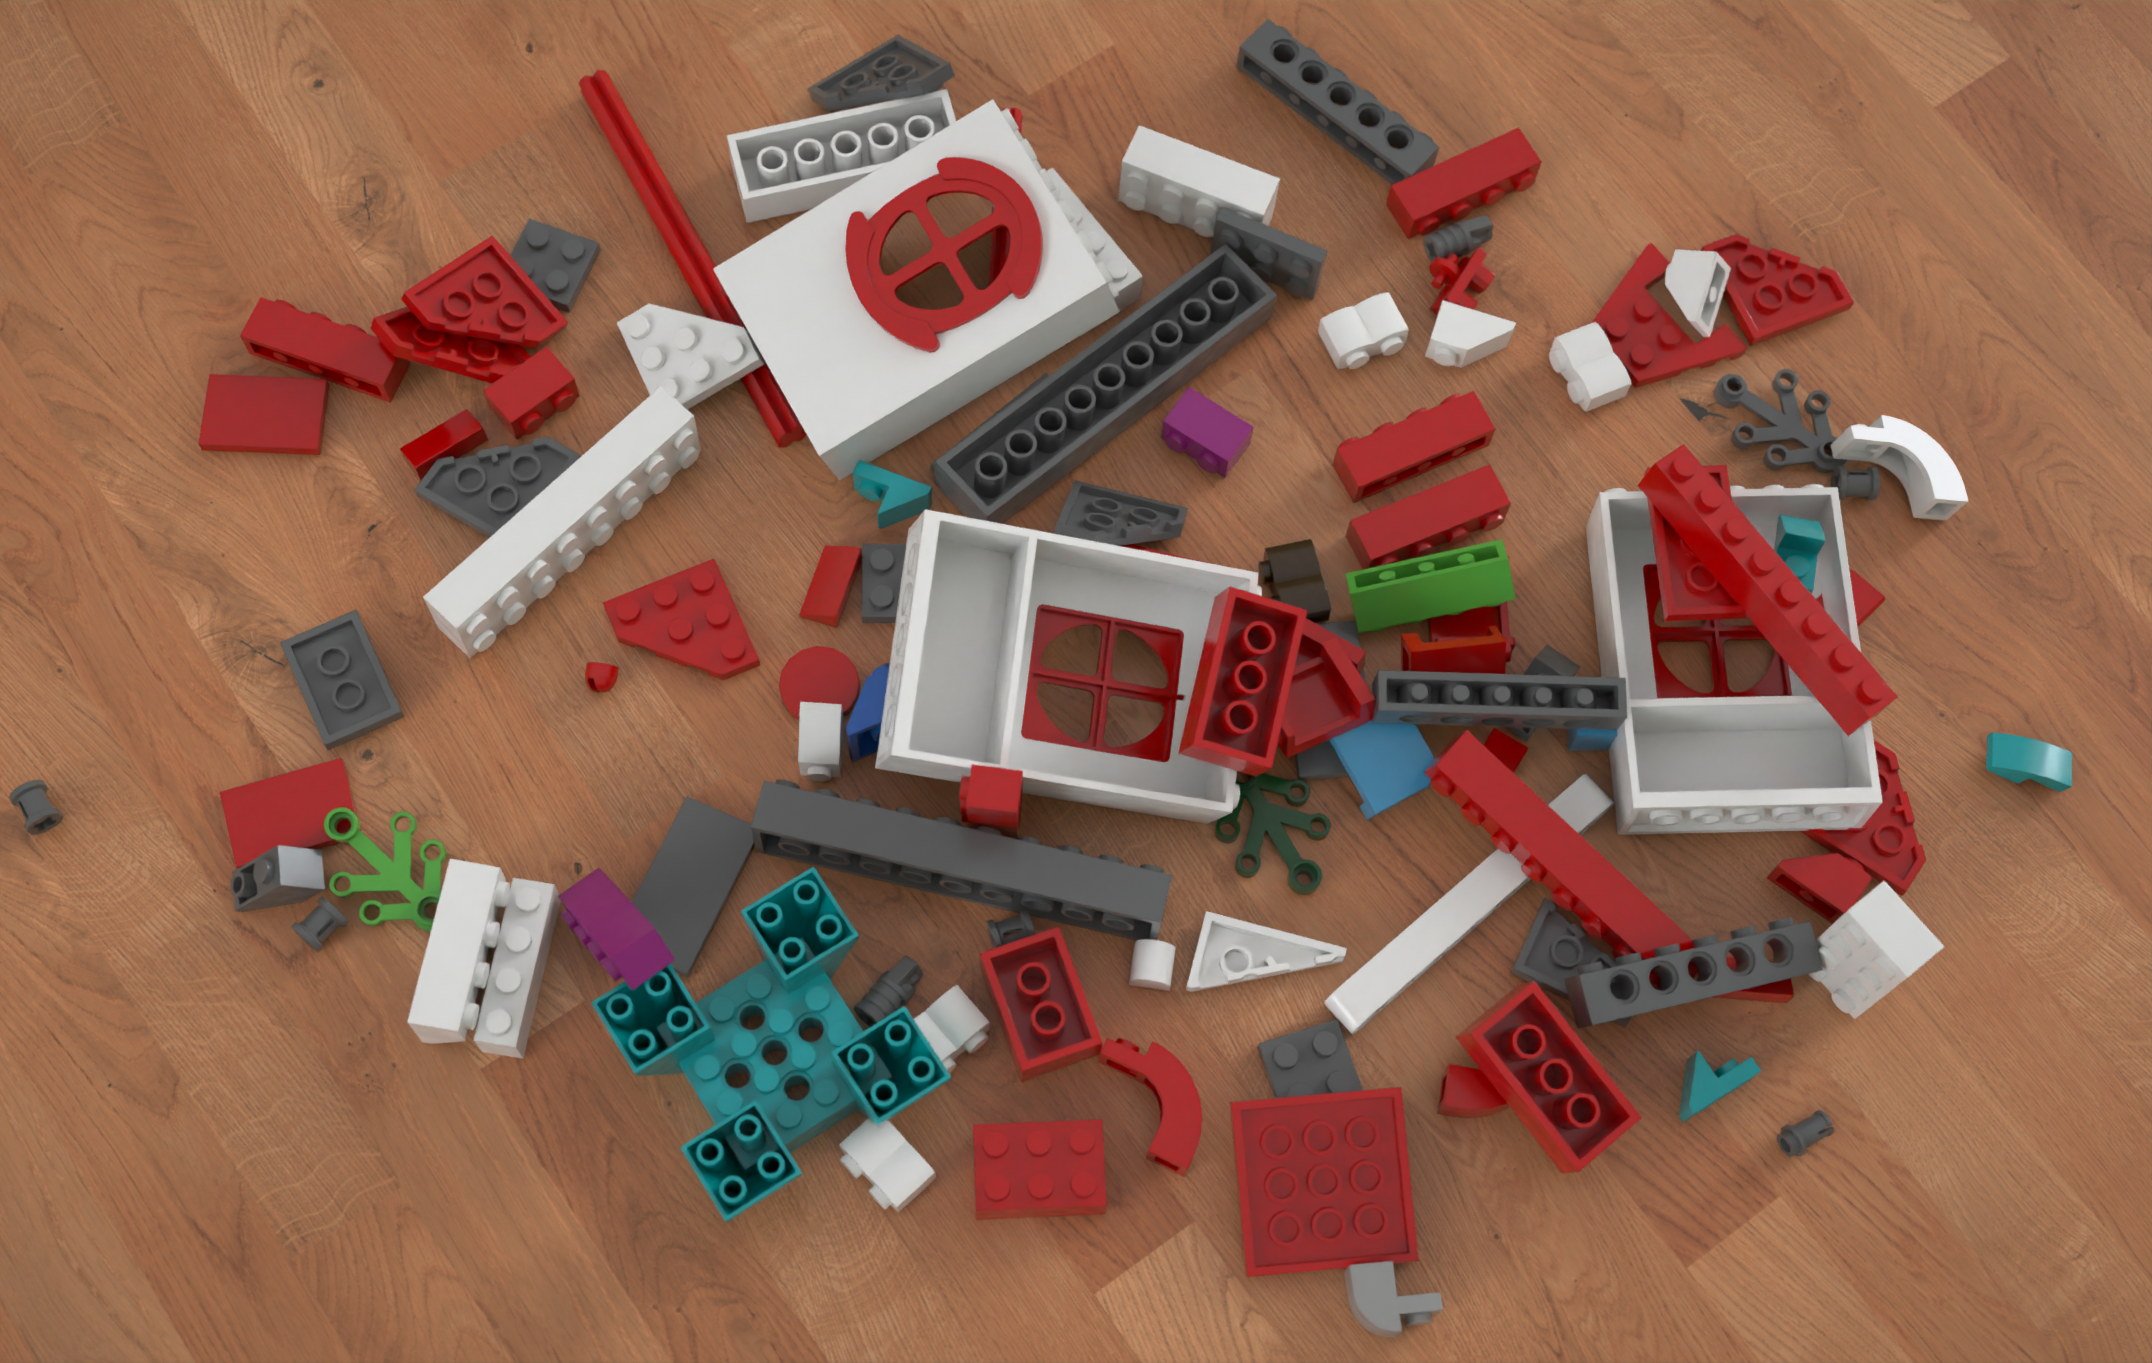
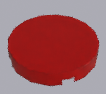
(819, 677)

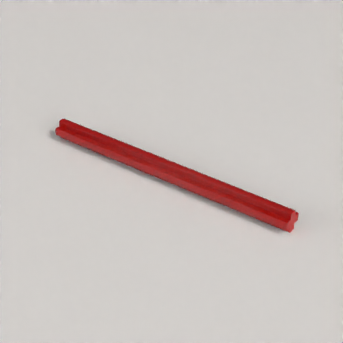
(683, 242)

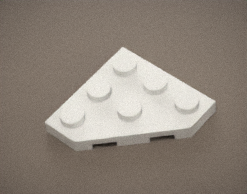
(687, 352)

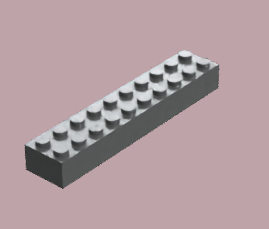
(1105, 388)
(960, 861)

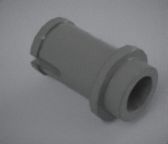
(1796, 1138)

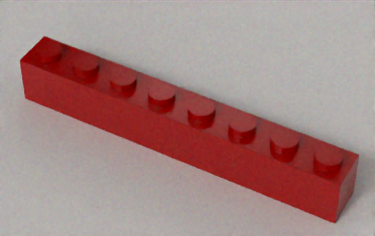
(1766, 590)
(1553, 852)

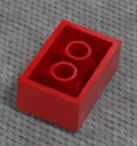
(1040, 1004)
(1039, 1169)

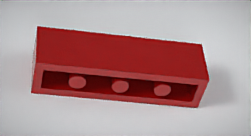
(1463, 184)
(323, 349)
(1413, 445)
(1429, 519)
(992, 799)

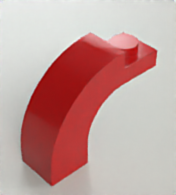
(1468, 1094)
(1175, 1095)

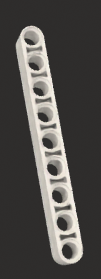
(1452, 918)

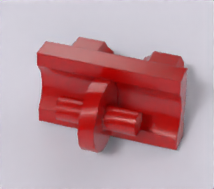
(1468, 272)

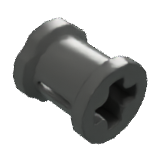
(1856, 482)
(35, 807)
(319, 924)
(997, 929)

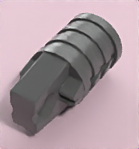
(1459, 238)
(890, 992)

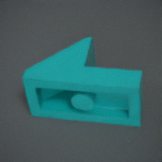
(900, 495)
(1798, 546)
(1703, 1087)

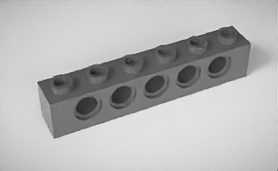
(1315, 102)
(1499, 700)
(1793, 952)

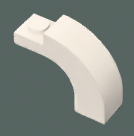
(1914, 458)

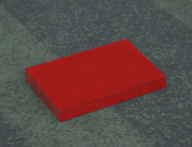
(264, 414)
(286, 810)

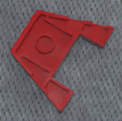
(1648, 337)

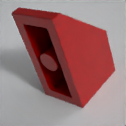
(1822, 882)

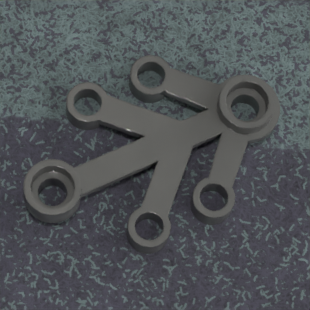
(1784, 425)

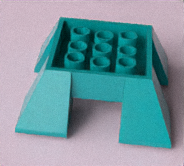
(847, 1069)

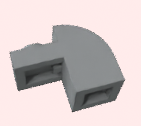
(1376, 1304)

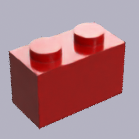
(532, 393)

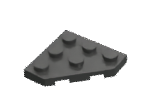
(883, 74)
(494, 484)
(1117, 516)

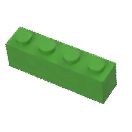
(1430, 586)

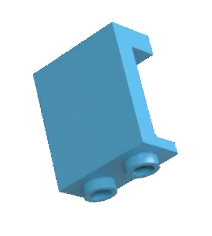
(1384, 763)

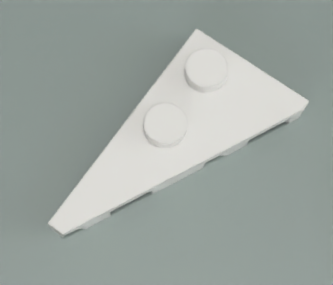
(1243, 951)

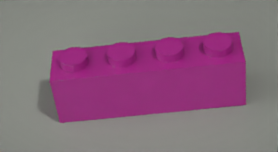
(614, 930)

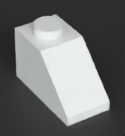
(1697, 285)
(1466, 335)
(821, 740)

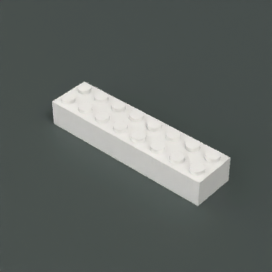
(564, 523)

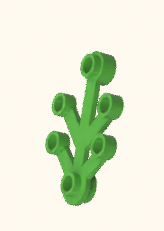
(394, 875)

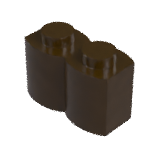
(1296, 578)

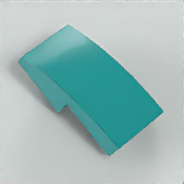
(2026, 758)

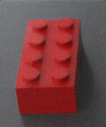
(1243, 681)
(1548, 1077)

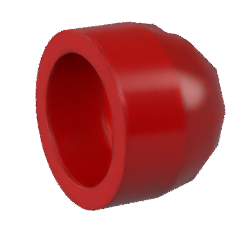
(600, 676)

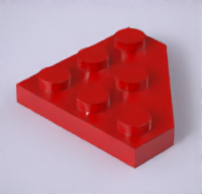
(1775, 291)
(485, 298)
(455, 353)
(686, 622)
(1888, 839)

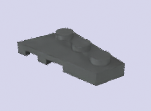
(1554, 953)

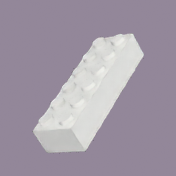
(814, 158)

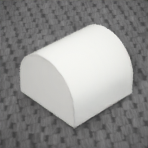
(1152, 964)

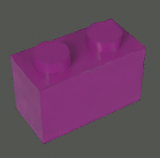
(1206, 433)

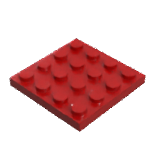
(1323, 1181)

